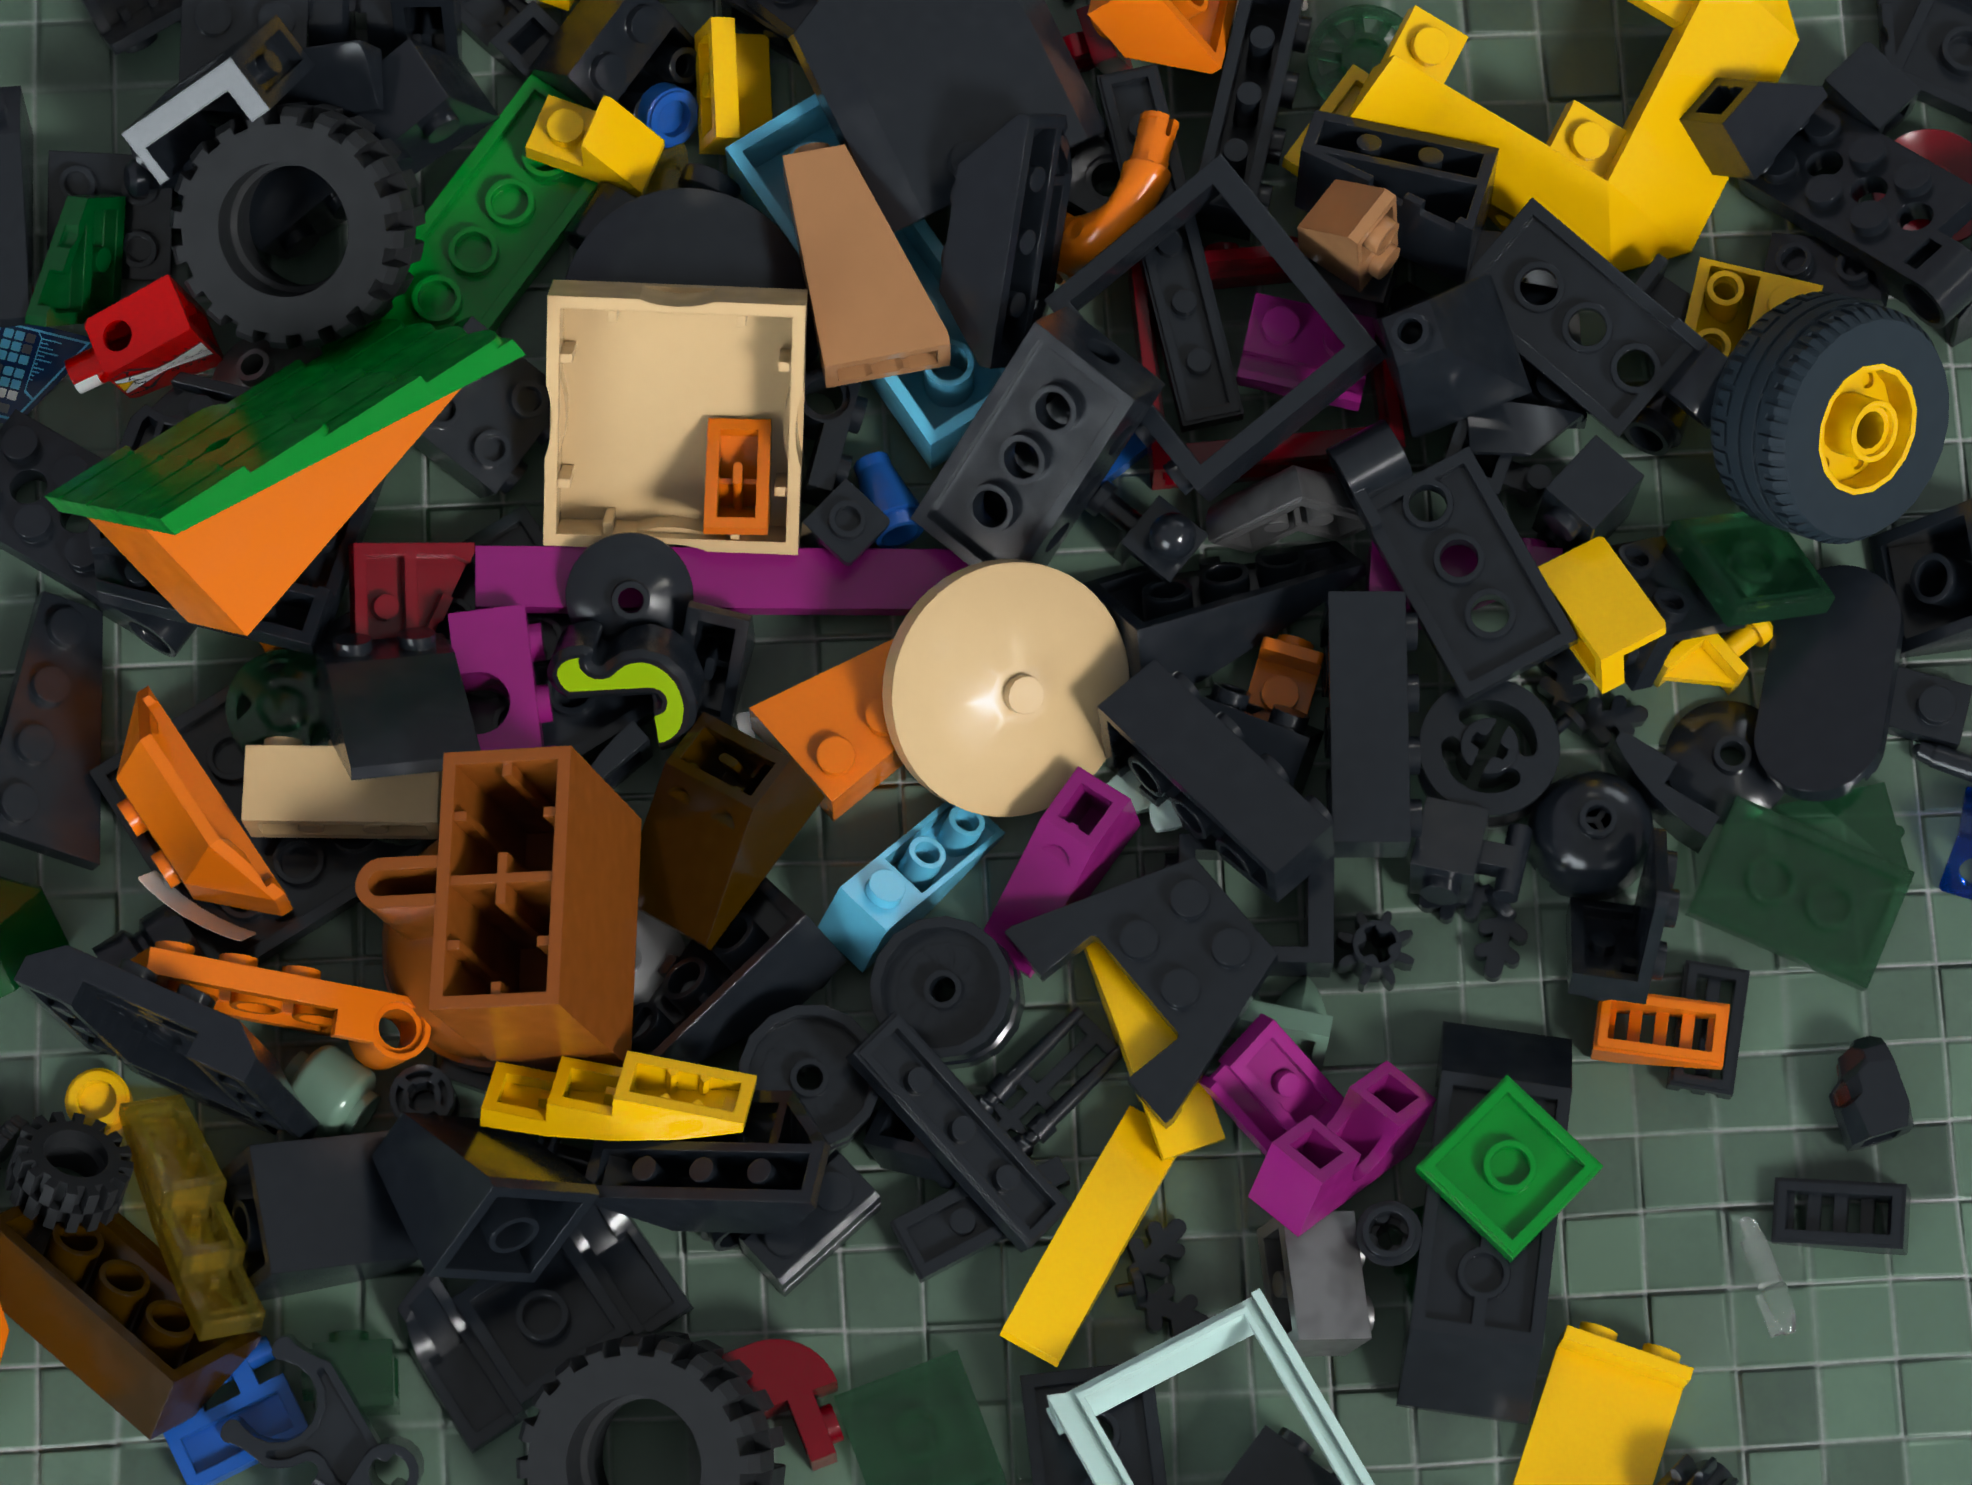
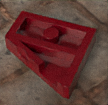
(403, 584)

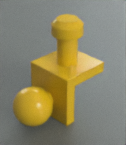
(1713, 658)

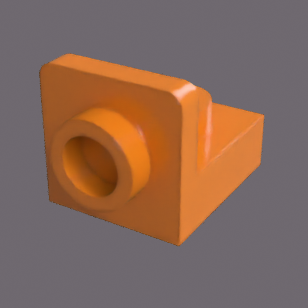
(1285, 673)

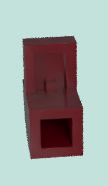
(794, 1382)

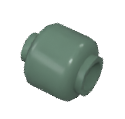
(334, 1090)

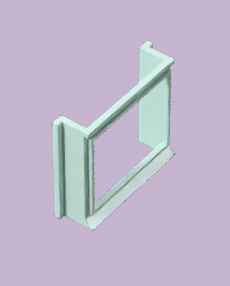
(1077, 1409)

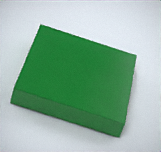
(1508, 1168)

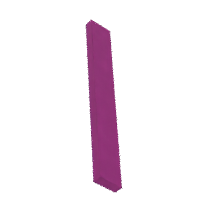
(753, 584)

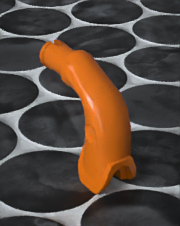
(1135, 195)

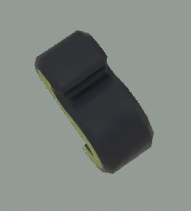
(635, 663)

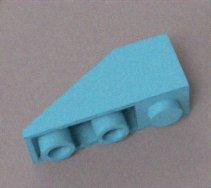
(906, 881)

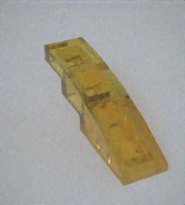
(189, 1218)

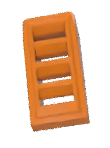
(1658, 1054)

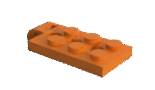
(294, 1000)

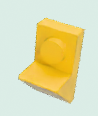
(596, 144)

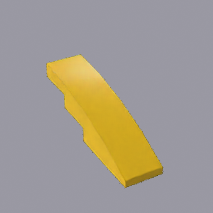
(1141, 1038)
(606, 1102)
(1088, 1241)

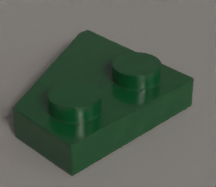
(82, 262)

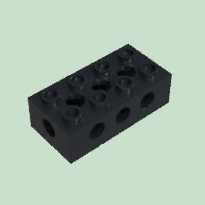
(1038, 444)

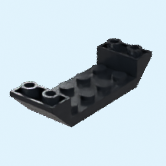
(1473, 1312)

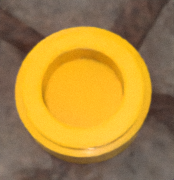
(98, 1096)

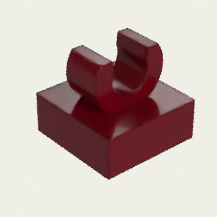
(1092, 50)

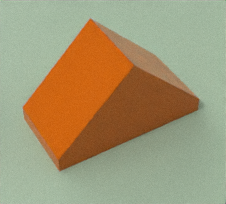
(738, 476)

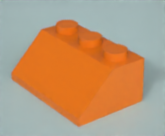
(1167, 31)

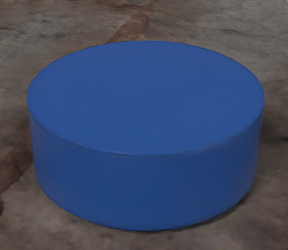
(669, 112)

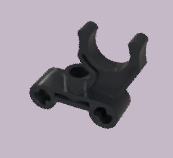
(340, 1435)

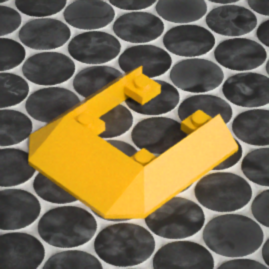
(1611, 185)

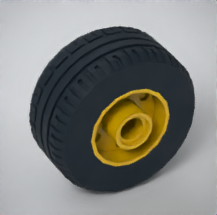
(1829, 417)

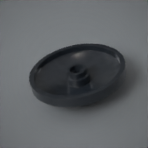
(689, 240)

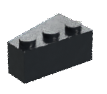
(1437, 180)

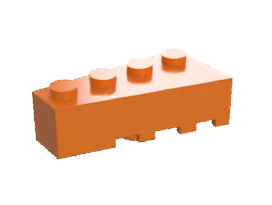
(834, 729)

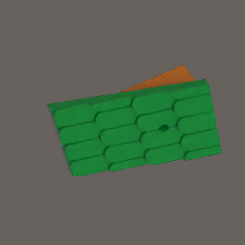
(258, 486)

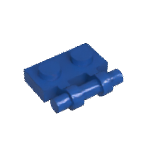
(266, 1407)

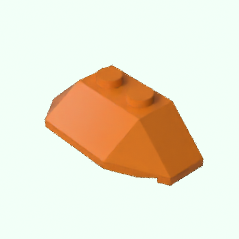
(189, 818)

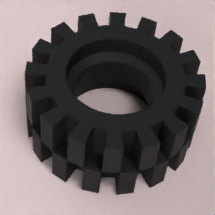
(60, 1195)

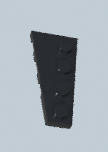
(54, 735)

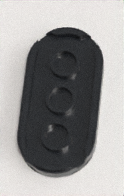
(1831, 688)

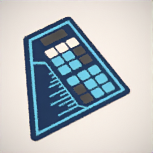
(33, 364)

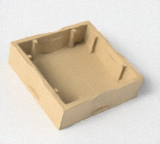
(632, 401)

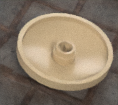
(1002, 685)

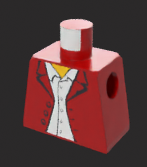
(146, 341)

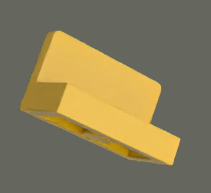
(730, 84)
(1603, 609)

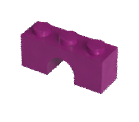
(498, 655)
(1323, 1166)

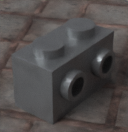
(1317, 1285)

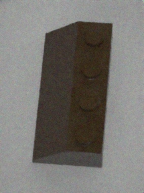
(113, 1317)

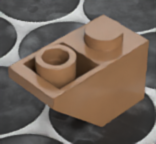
(1352, 232)

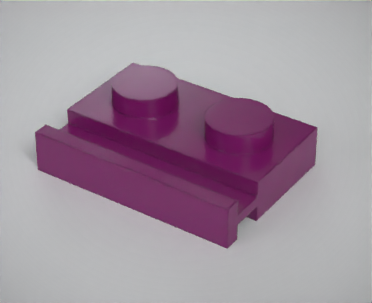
(1289, 343)
(1270, 1084)

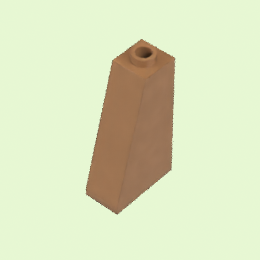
(860, 285)

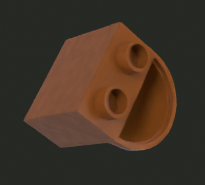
(518, 915)

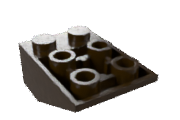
(718, 827)

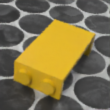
(1602, 1411)

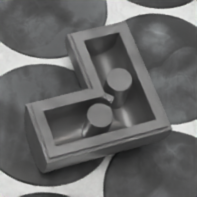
(1281, 506)

